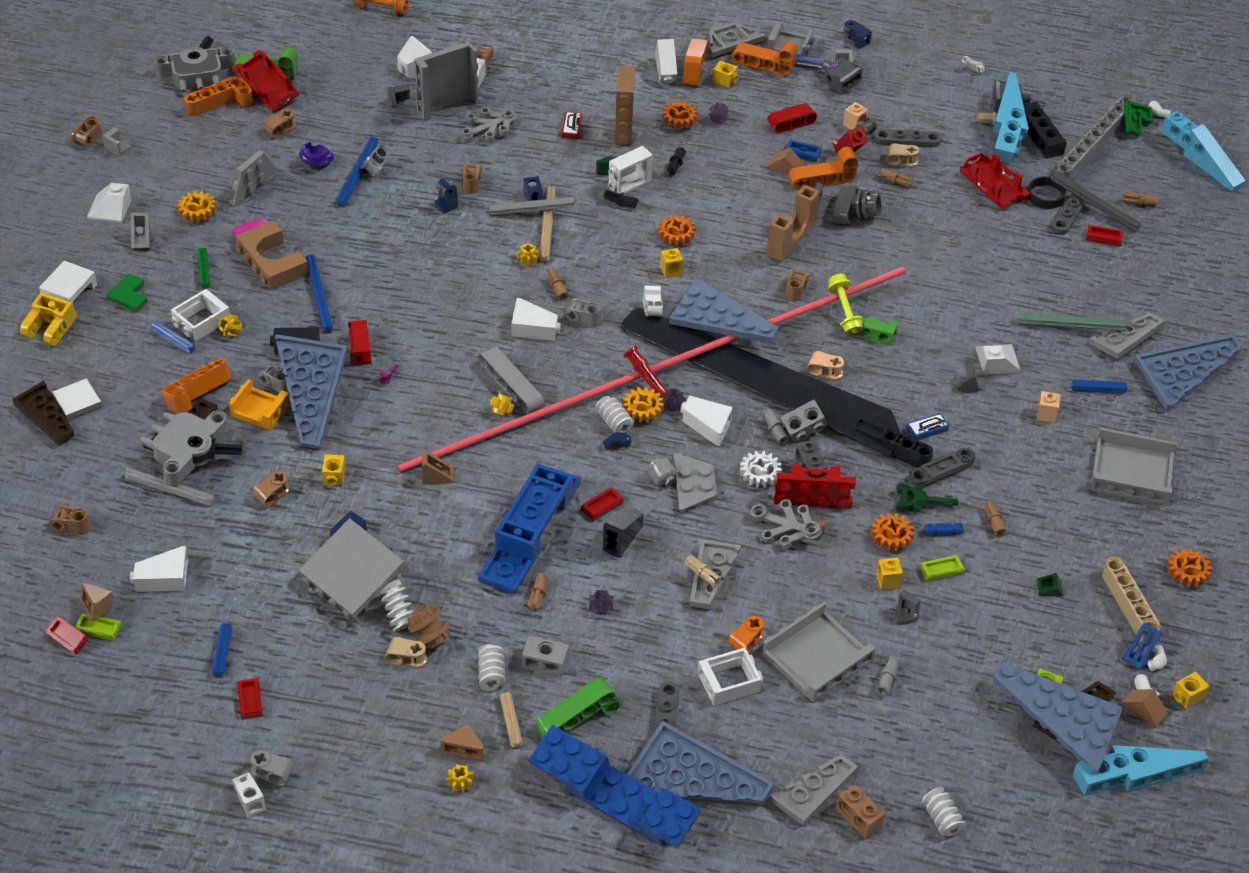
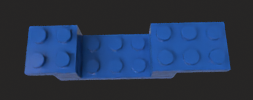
(521, 529)
(593, 780)

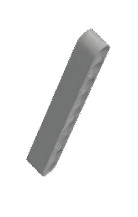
(1094, 139)

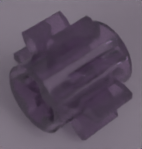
(719, 113)
(673, 399)
(601, 602)

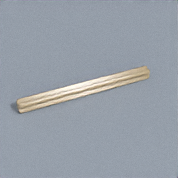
(547, 227)

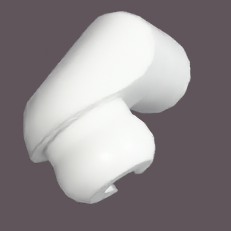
(974, 65)
(1157, 109)
(1159, 660)
(1142, 682)

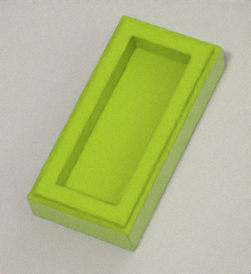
(942, 568)
(102, 628)

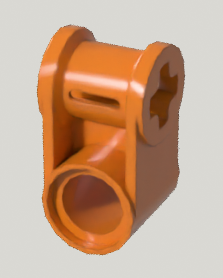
(747, 634)

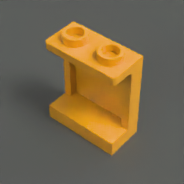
(258, 406)

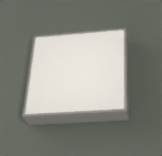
(77, 398)

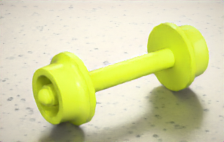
(851, 324)

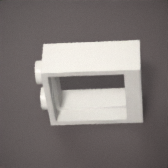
(642, 159)
(202, 300)
(725, 661)

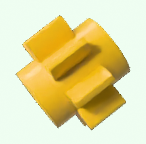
(528, 254)
(230, 325)
(501, 404)
(460, 778)

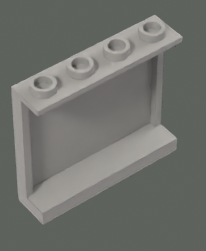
(446, 78)
(1133, 466)
(351, 569)
(816, 653)

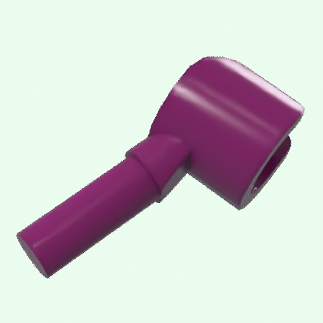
(386, 376)

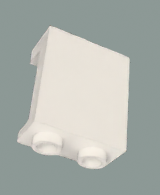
(68, 281)

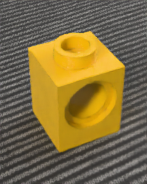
(724, 74)
(671, 263)
(333, 470)
(889, 573)
(1190, 690)

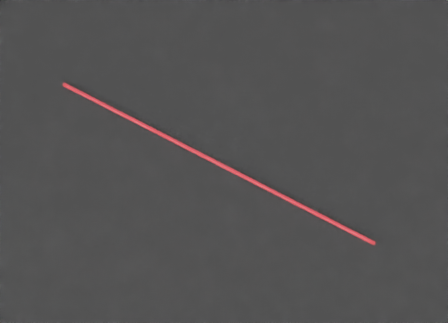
(636, 375)

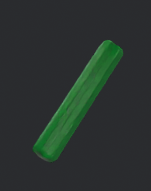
(203, 267)

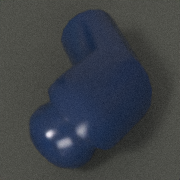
(617, 438)

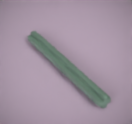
(1070, 321)

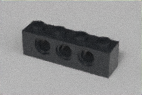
(1043, 131)

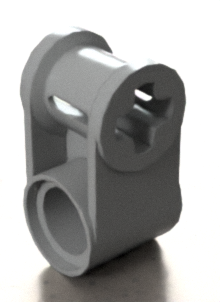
(375, 160)
(585, 312)
(273, 377)
(272, 769)

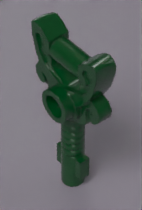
(920, 498)

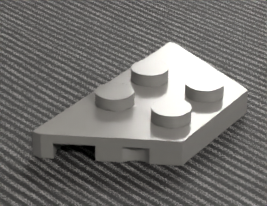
(727, 37)
(251, 175)
(693, 482)

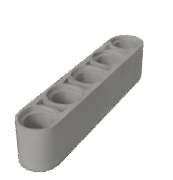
(511, 380)

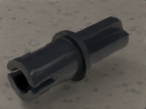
(676, 160)
(621, 198)

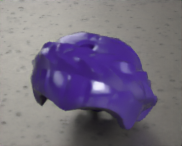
(315, 155)

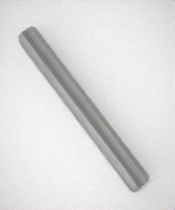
(528, 206)
(180, 490)

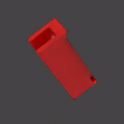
(853, 138)
(359, 342)

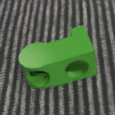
(879, 331)

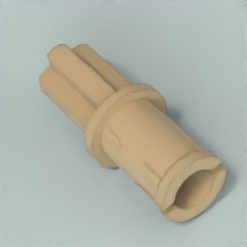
(986, 118)
(702, 570)

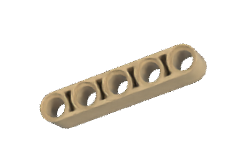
(1129, 597)

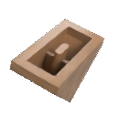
(784, 161)
(435, 470)
(95, 600)
(1145, 705)
(463, 744)

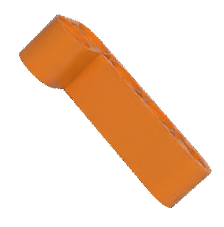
(767, 59)
(694, 61)
(219, 94)
(829, 173)
(181, 392)

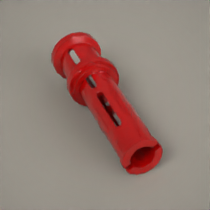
(640, 364)

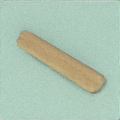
(511, 720)

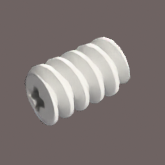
(614, 414)
(396, 606)
(491, 667)
(943, 812)

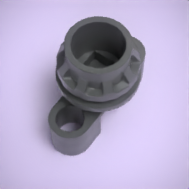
(855, 203)

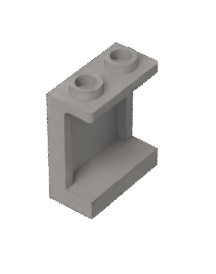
(779, 37)

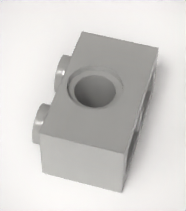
(535, 656)

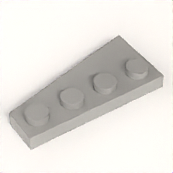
(1120, 342)
(720, 559)
(814, 789)

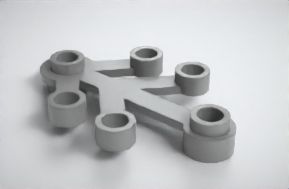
(507, 118)
(787, 524)

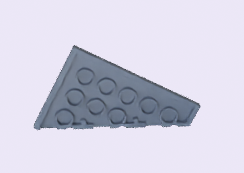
(714, 312)
(1182, 368)
(312, 379)
(1076, 718)
(696, 770)

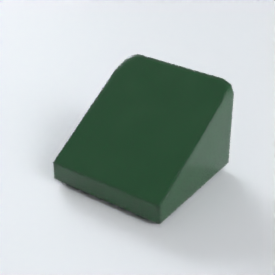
(602, 165)
(1050, 585)

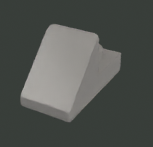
(140, 230)

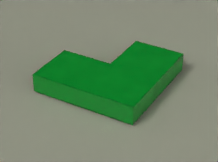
(1134, 115)
(126, 293)

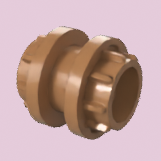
(428, 626)

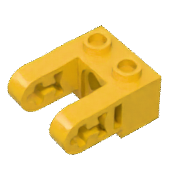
(50, 310)

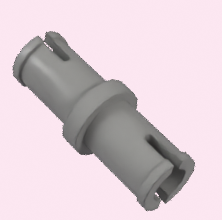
(775, 426)
(887, 676)

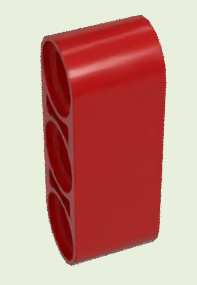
(792, 118)

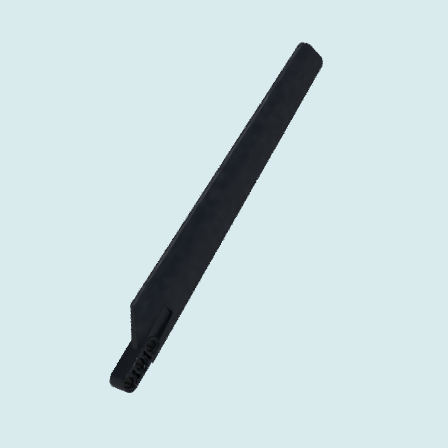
(843, 411)

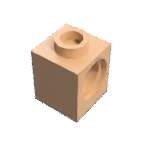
(854, 115)
(1048, 407)

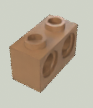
(860, 811)

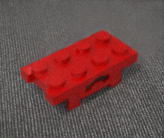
(267, 81)
(993, 182)
(817, 492)

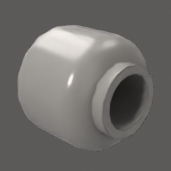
(662, 472)

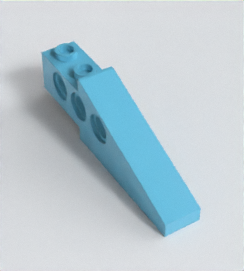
(1010, 121)
(1202, 149)
(1138, 768)

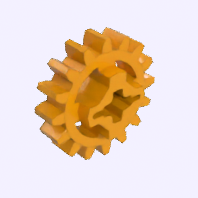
(196, 206)
(643, 404)

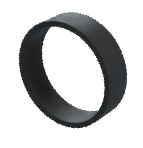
(1042, 203)

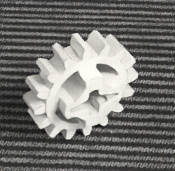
(759, 469)

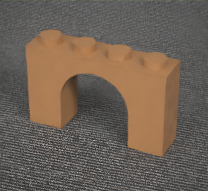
(624, 105)
(786, 232)
(271, 271)

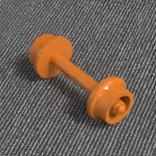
(400, 6)

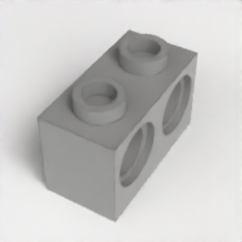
(801, 417)

